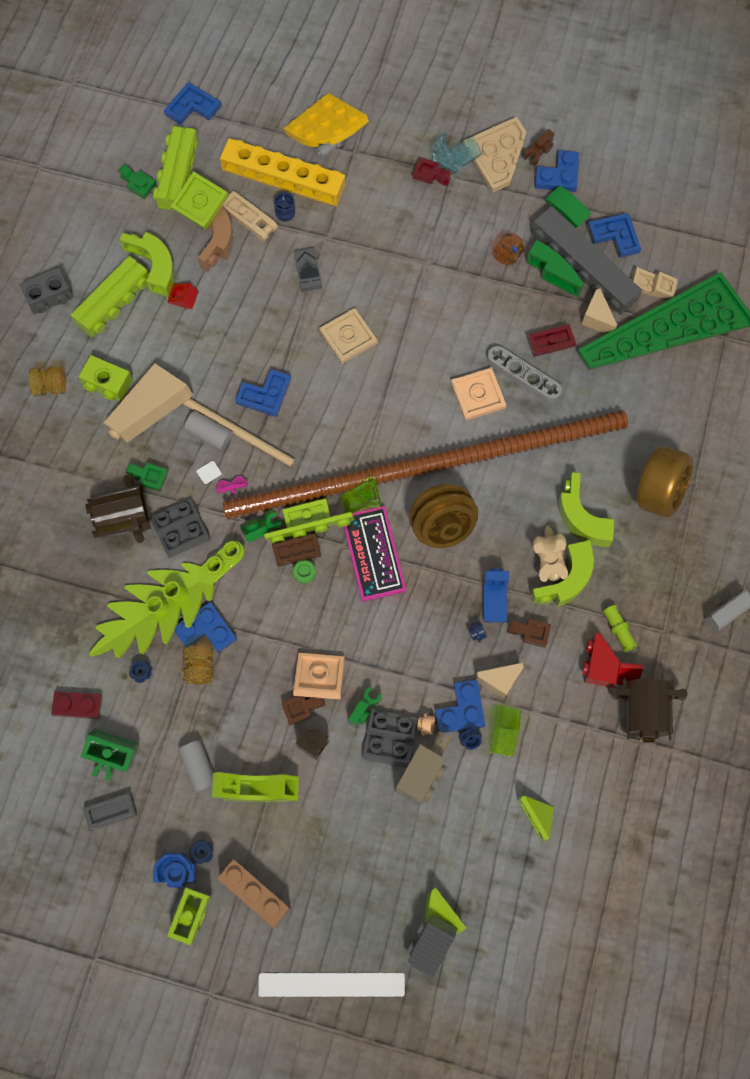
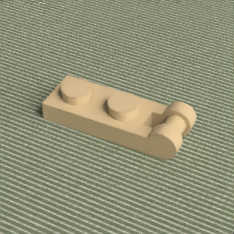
(249, 216)

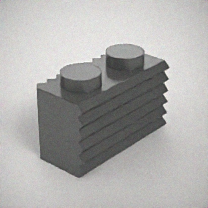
(431, 946)

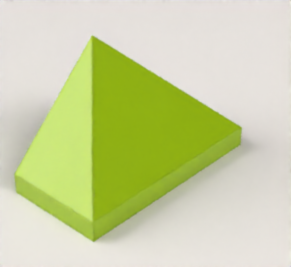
(539, 815)
(440, 908)

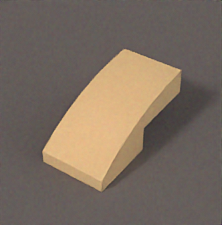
(656, 285)

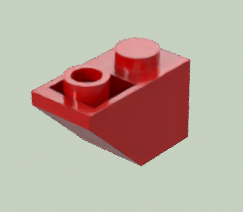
(601, 664)

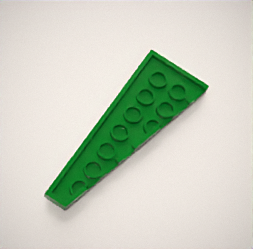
(691, 316)

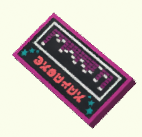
(374, 555)

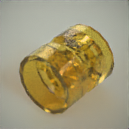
(45, 381)
(198, 665)

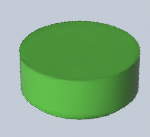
(304, 571)

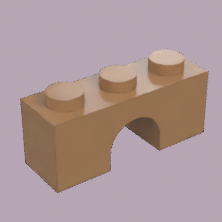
(254, 893)

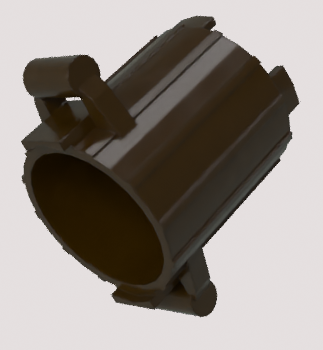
(119, 511)
(648, 707)

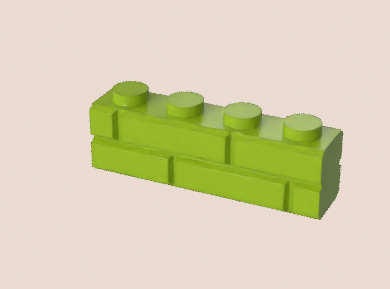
(177, 165)
(110, 297)

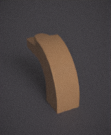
(221, 242)

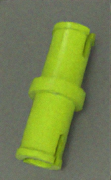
(620, 628)

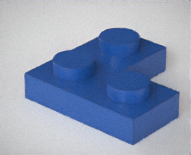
(191, 100)
(564, 175)
(618, 229)
(265, 399)
(207, 623)
(467, 712)

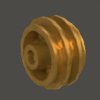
(443, 515)

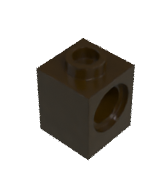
(312, 742)

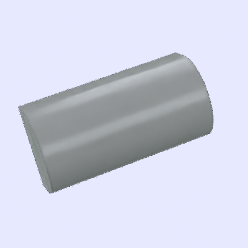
(208, 431)
(728, 611)
(197, 766)

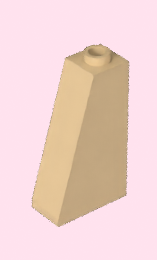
(147, 403)

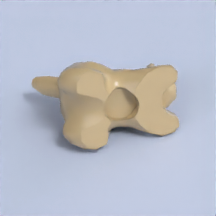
(550, 551)

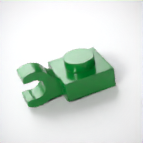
(137, 183)
(150, 476)
(257, 528)
(361, 712)

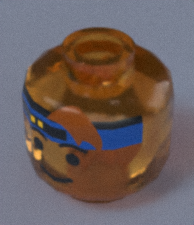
(508, 248)

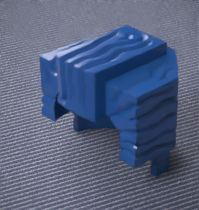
(174, 870)

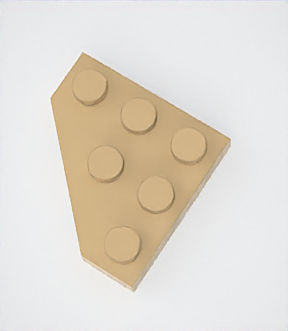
(500, 153)

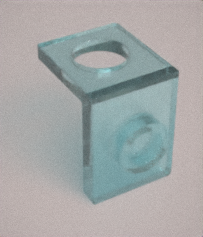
(463, 153)
(440, 156)

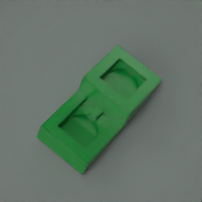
(568, 206)

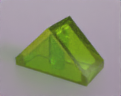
(362, 497)
(505, 731)

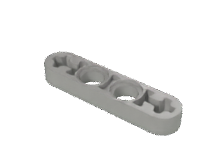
(526, 371)

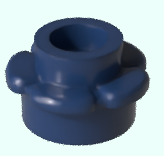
(476, 631)
(134, 671)
(471, 738)
(195, 852)

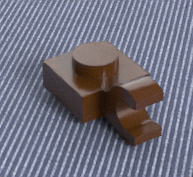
(541, 145)
(534, 632)
(299, 709)

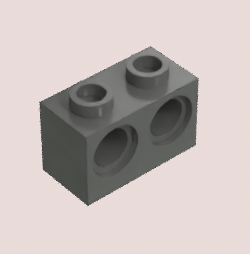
(44, 286)

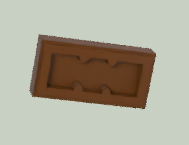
(296, 549)

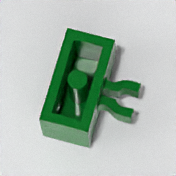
(109, 751)

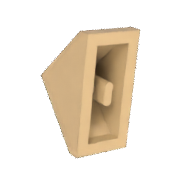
(599, 314)
(499, 679)

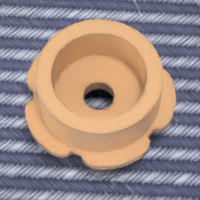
(426, 724)

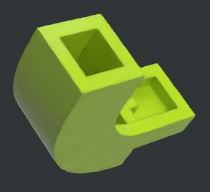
(162, 272)
(578, 520)
(580, 563)
(255, 788)

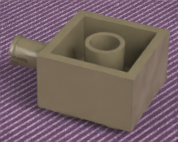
(423, 771)

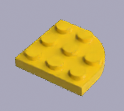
(326, 122)

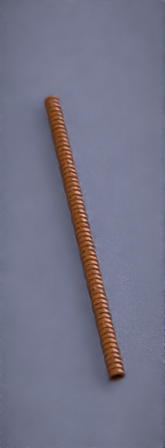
(427, 464)

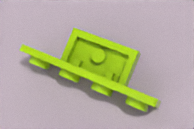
(308, 518)

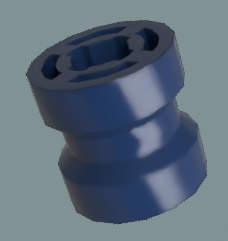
(284, 206)

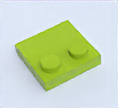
(199, 200)

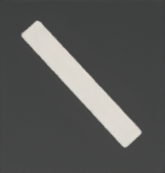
(331, 984)

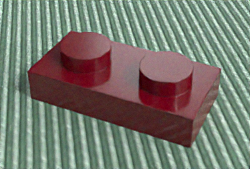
(551, 340)
(76, 705)

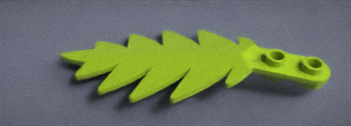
(164, 604)

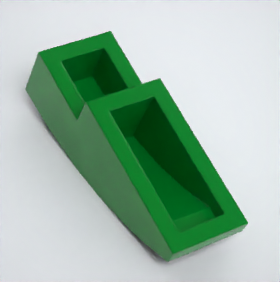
(555, 268)

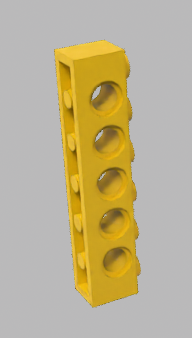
(289, 180)

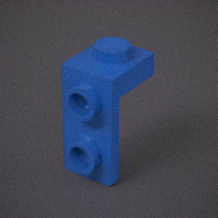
(495, 595)

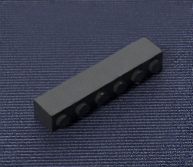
(586, 260)

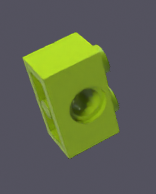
(97, 370)
(189, 916)

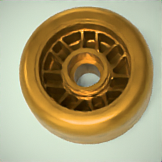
(664, 481)

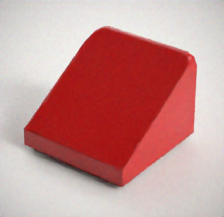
(183, 295)
(629, 672)

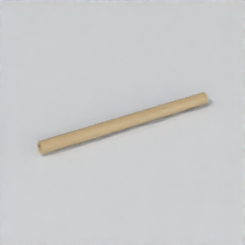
(240, 432)

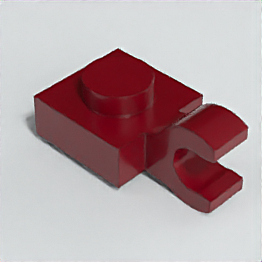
(428, 171)

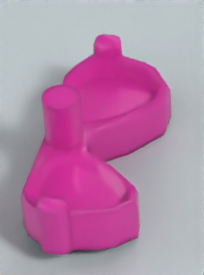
(238, 482)

